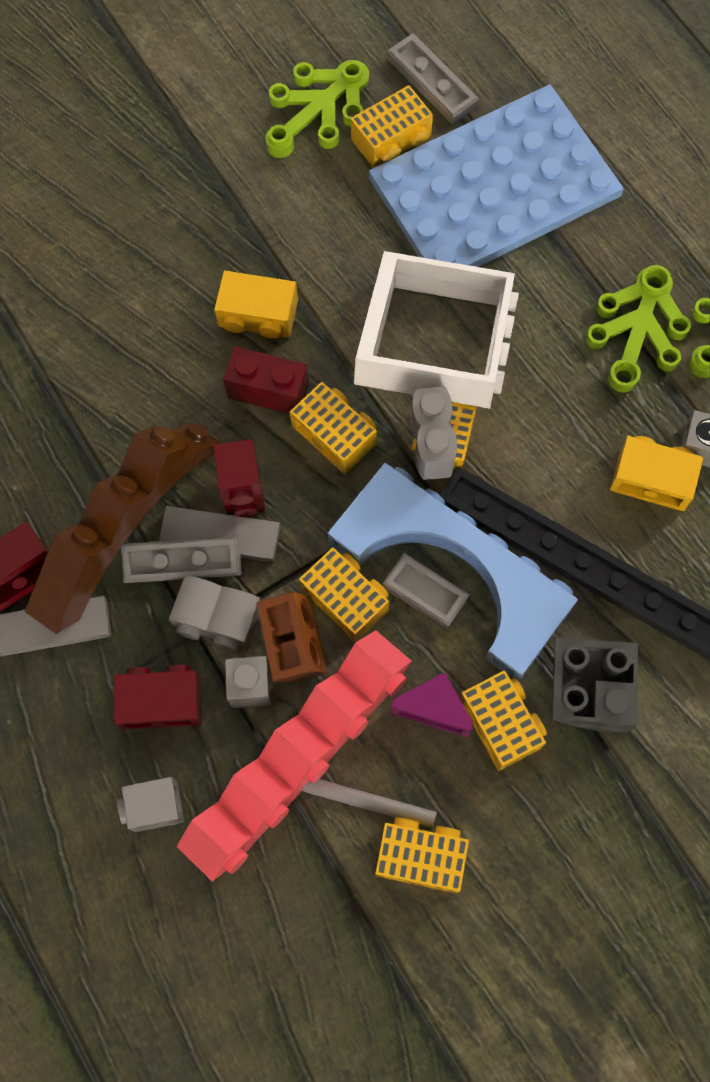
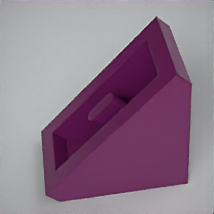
(434, 705)

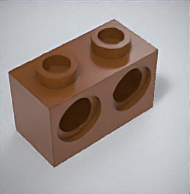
(292, 637)

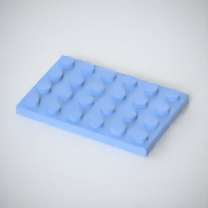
(496, 182)

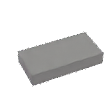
(425, 591)

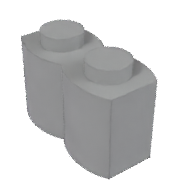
(434, 435)
(215, 613)

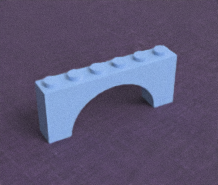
(400, 512)

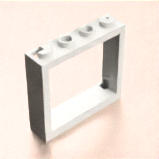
(444, 280)

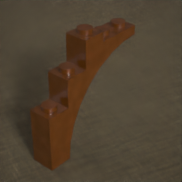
(113, 511)

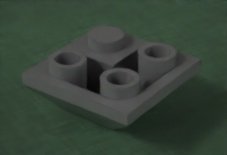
(595, 684)

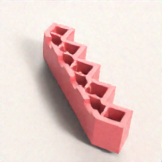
(293, 756)

